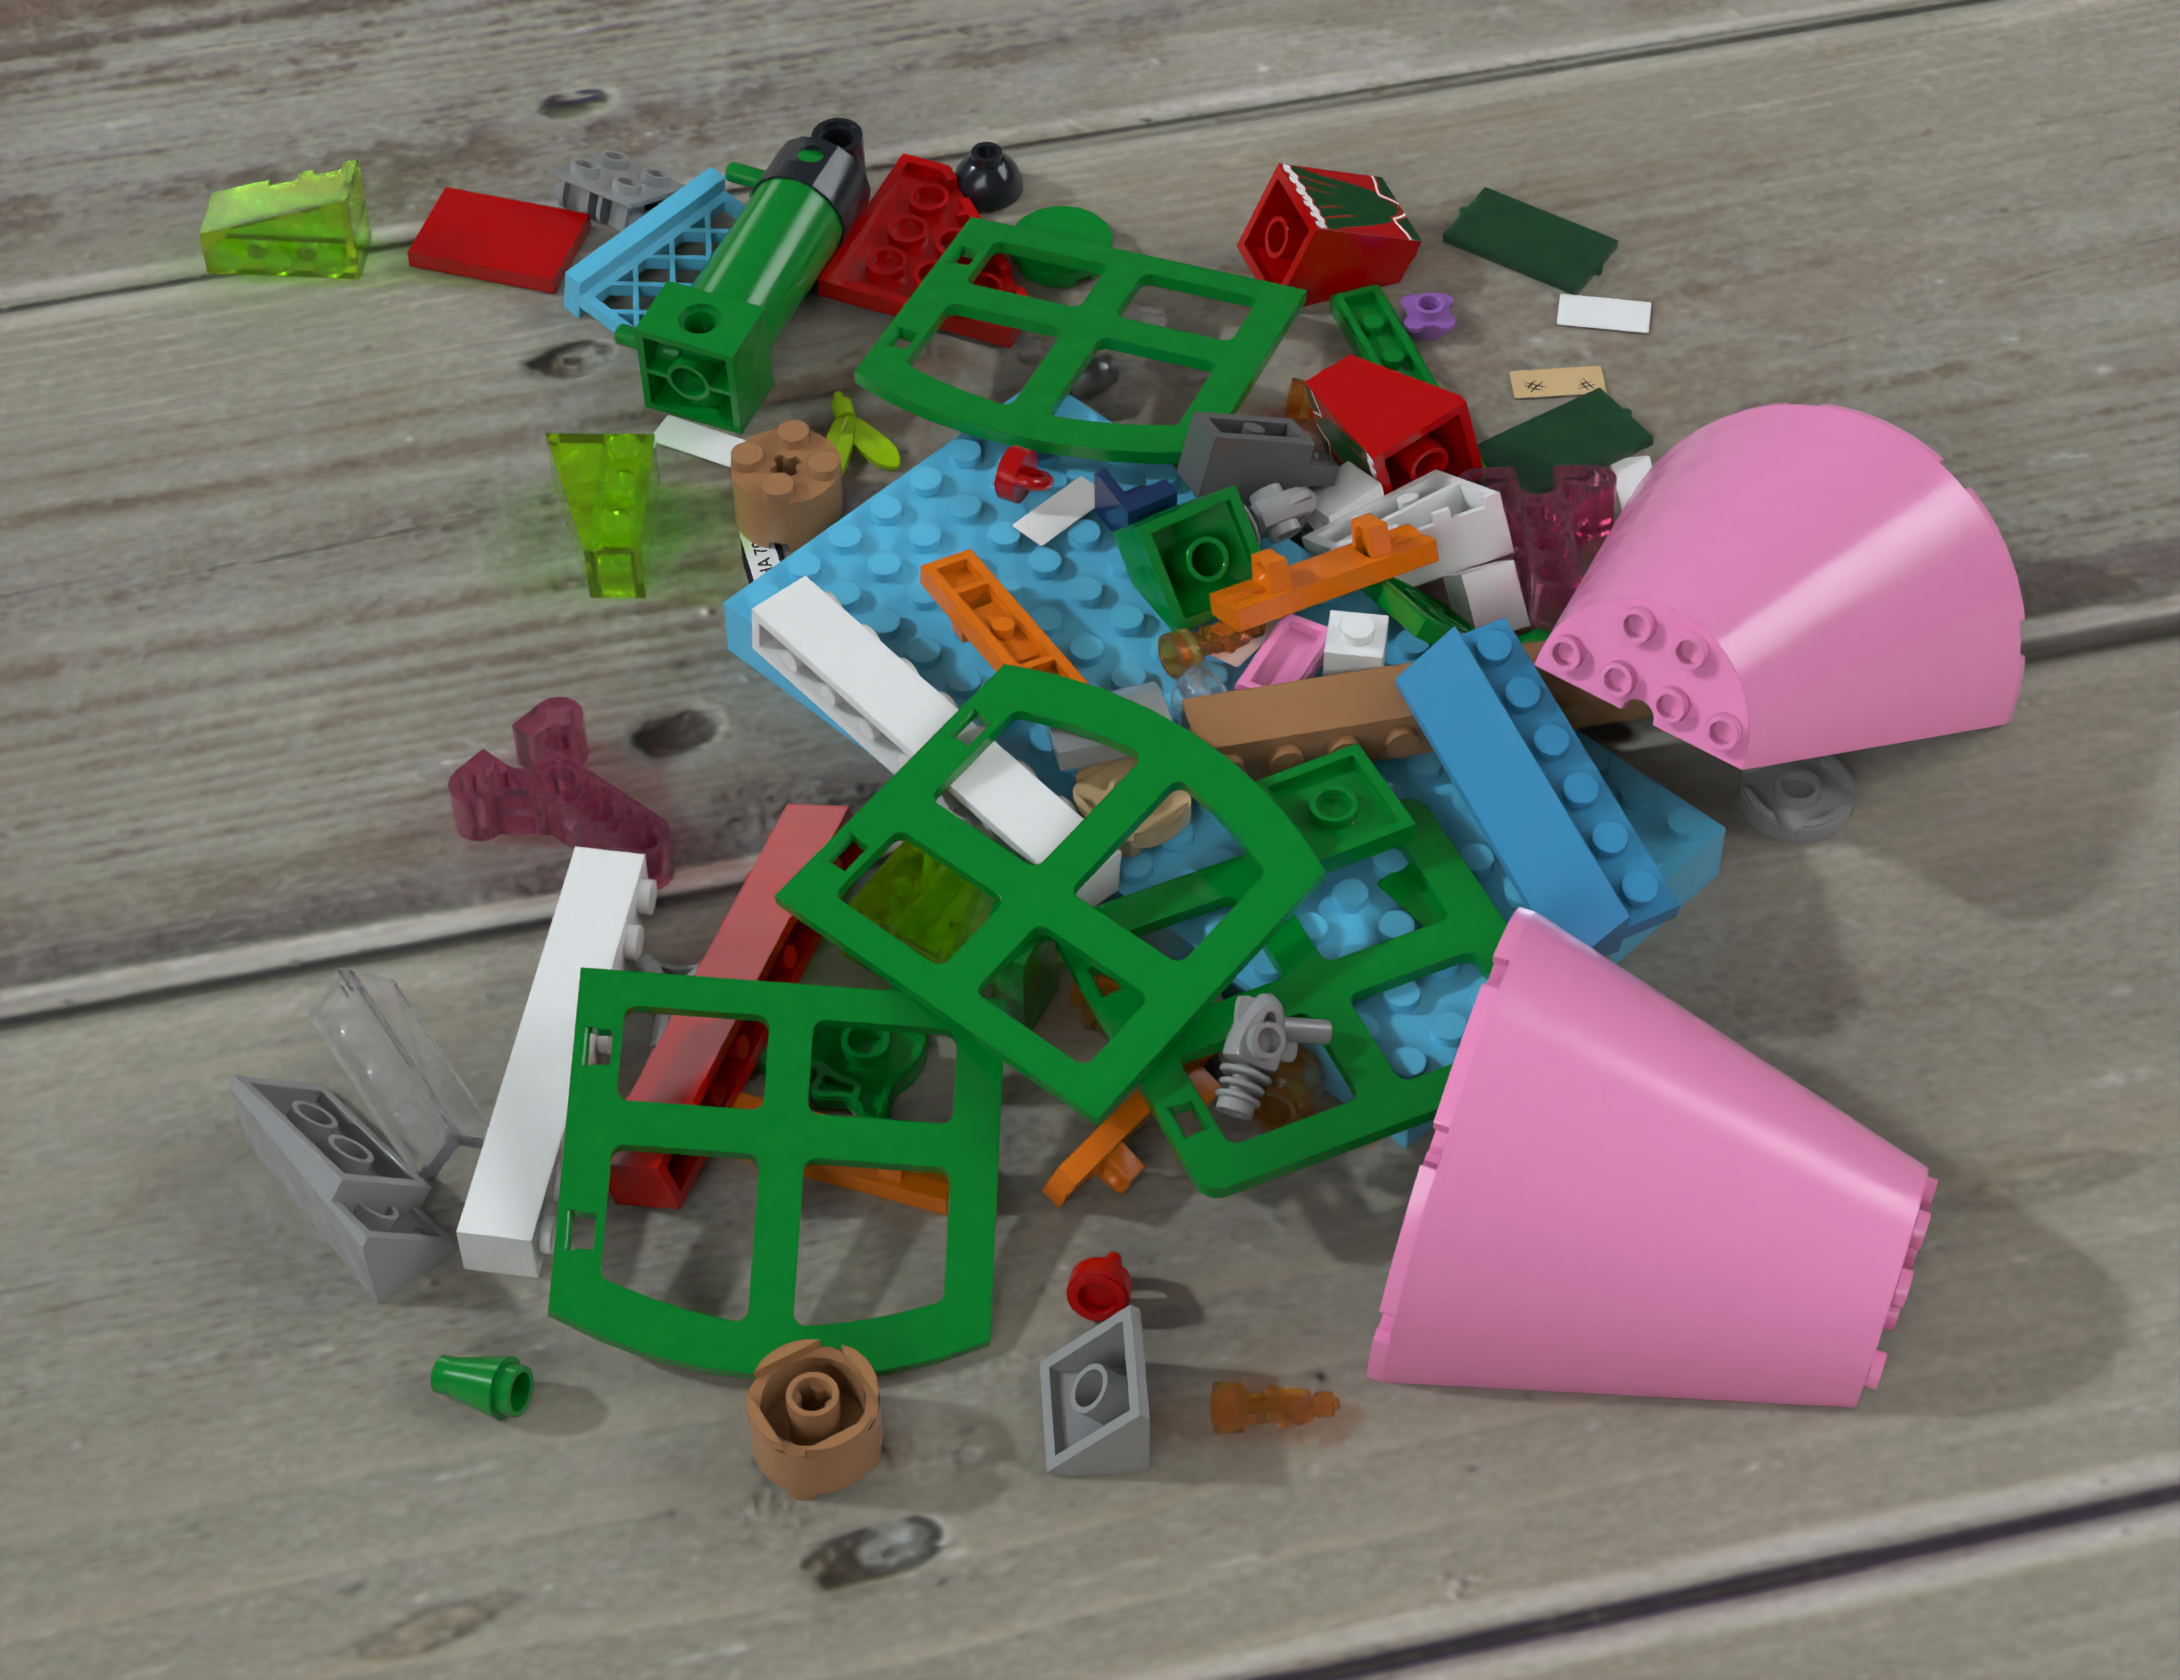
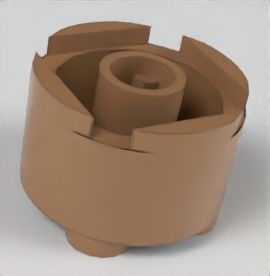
(786, 485)
(814, 1418)

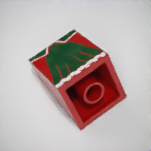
(1327, 233)
(1391, 423)

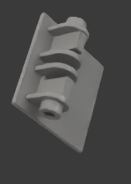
(611, 187)

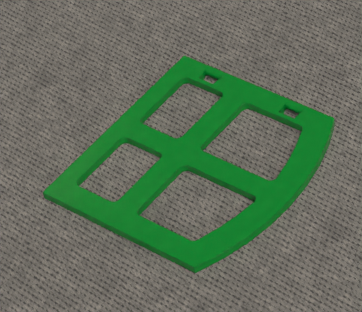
(1080, 334)
(1043, 895)
(782, 1142)

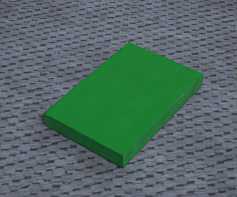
(1416, 610)

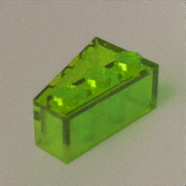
(291, 227)
(609, 505)

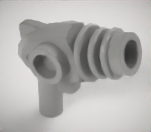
(1279, 512)
(1256, 1046)

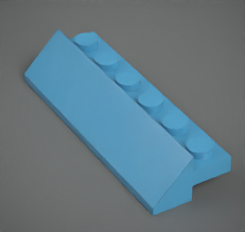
(1534, 788)

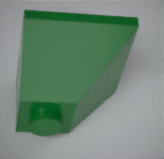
(1188, 554)

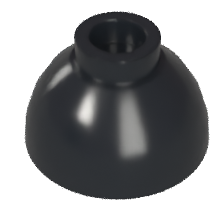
(989, 177)

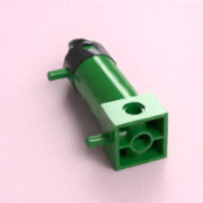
(711, 342)

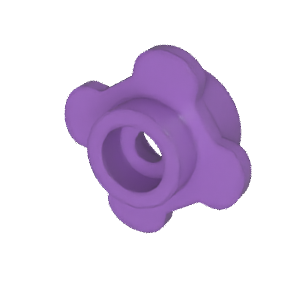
(1428, 315)

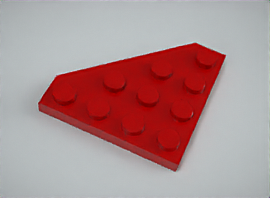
(901, 241)

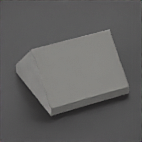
(1098, 1401)

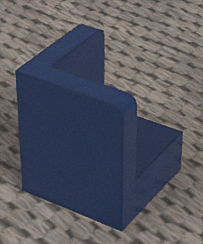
(1123, 508)

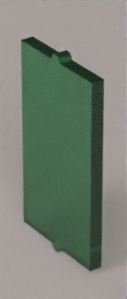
(1530, 241)
(1575, 433)

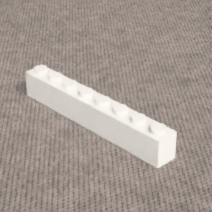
(897, 711)
(517, 1179)

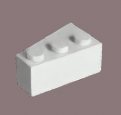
(1455, 512)

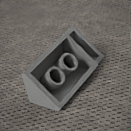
(343, 1181)

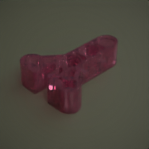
(1552, 529)
(556, 793)

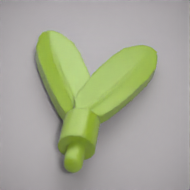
(851, 432)

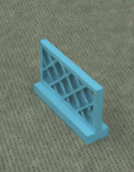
(645, 246)

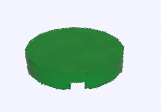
(1068, 223)

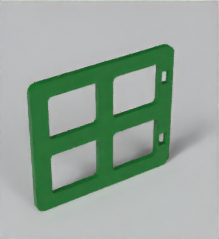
(1306, 989)

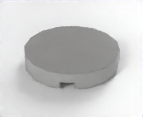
(1798, 799)

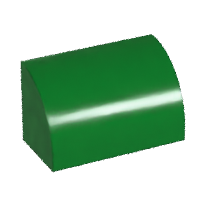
(1028, 980)

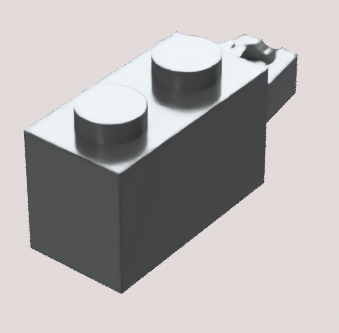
(1251, 455)

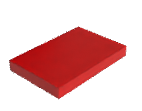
(499, 240)

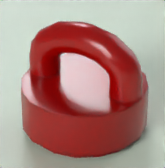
(1019, 475)
(1099, 1287)

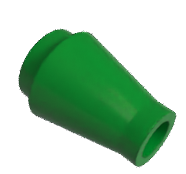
(485, 1383)

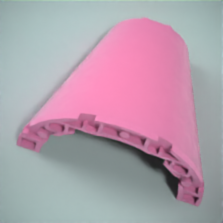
(1799, 593)
(1640, 1205)

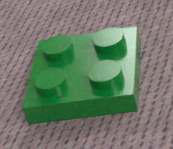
(1341, 807)

